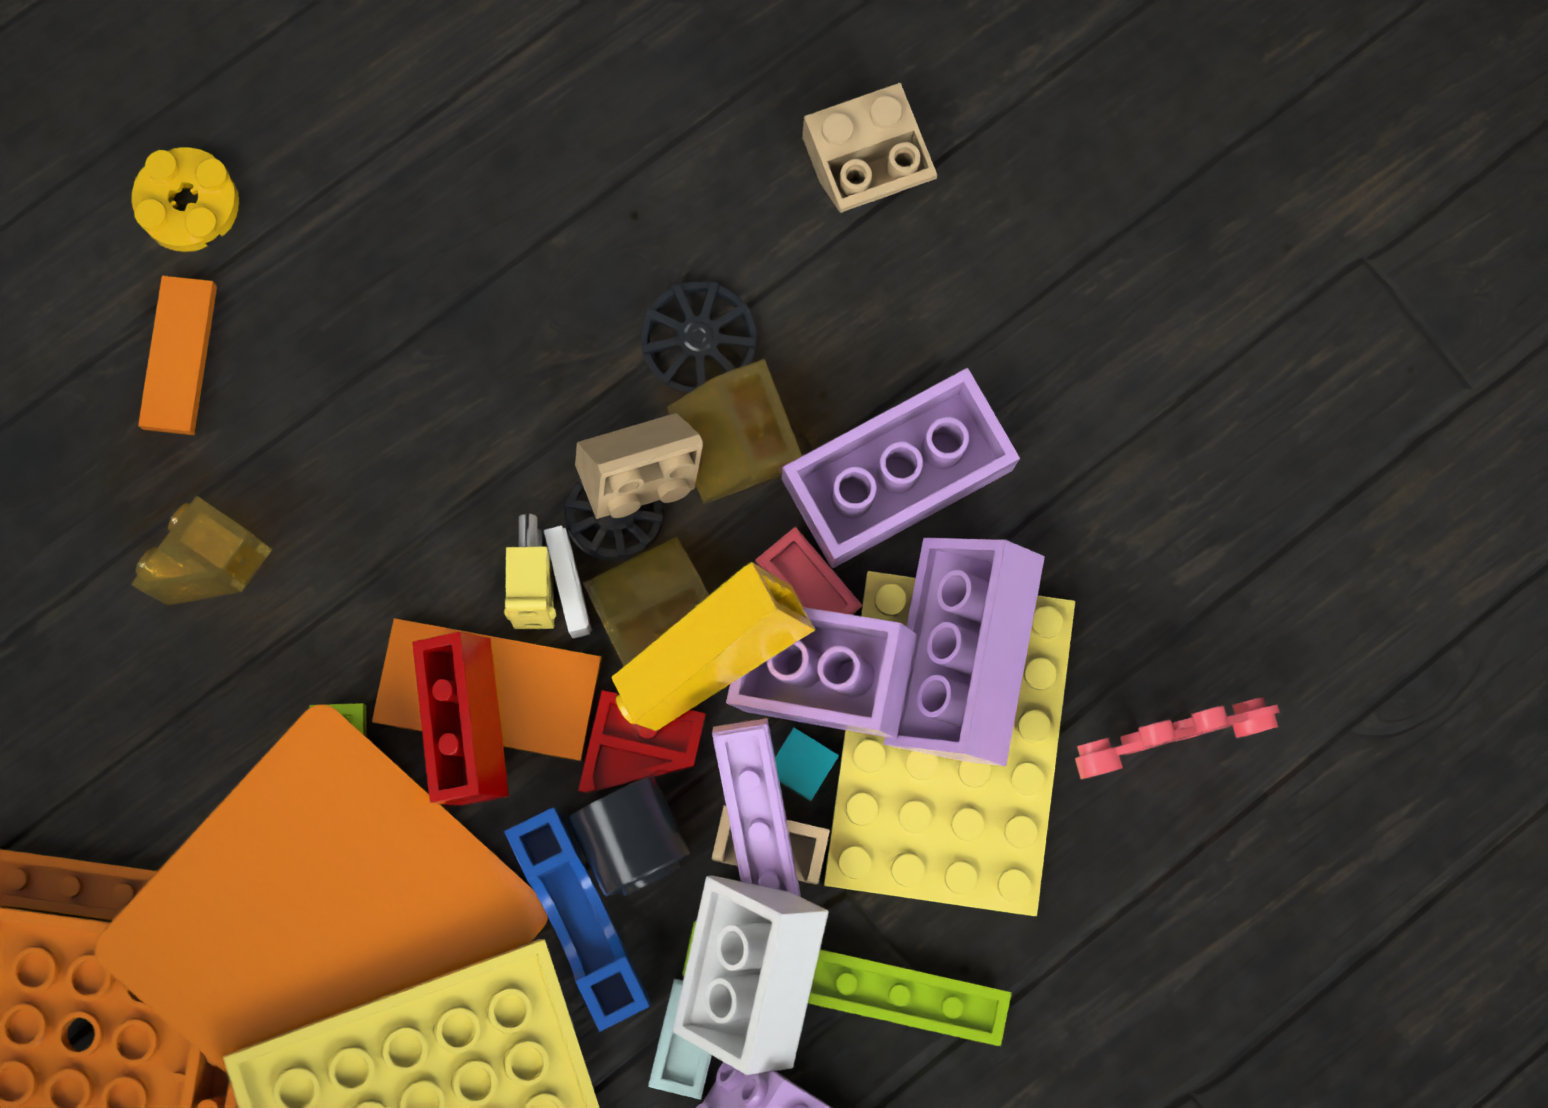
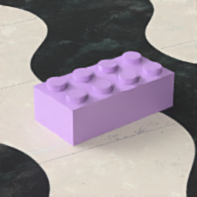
(899, 468)

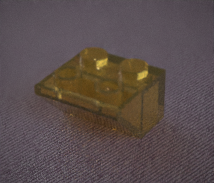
(740, 429)
(200, 557)
(646, 597)

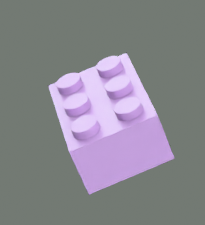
(837, 677)

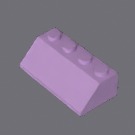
(970, 649)

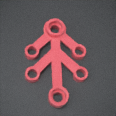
(1249, 718)

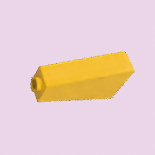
(711, 647)

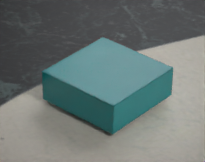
(803, 764)

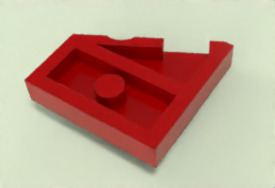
(631, 752)

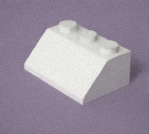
(749, 974)

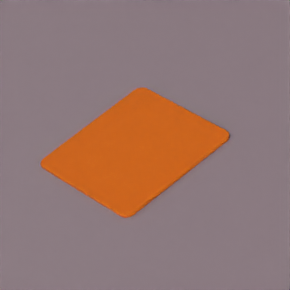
(312, 896)

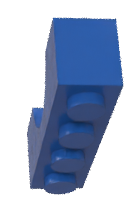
(579, 918)

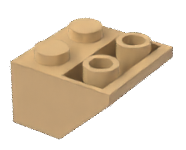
(867, 148)
(639, 465)

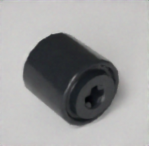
(630, 838)

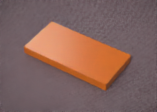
(540, 691)

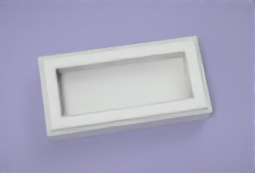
(568, 582)

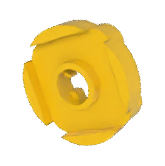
(169, 174)

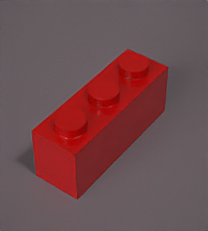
(460, 719)

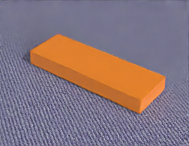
(177, 355)

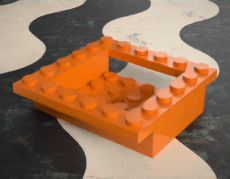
(54, 979)

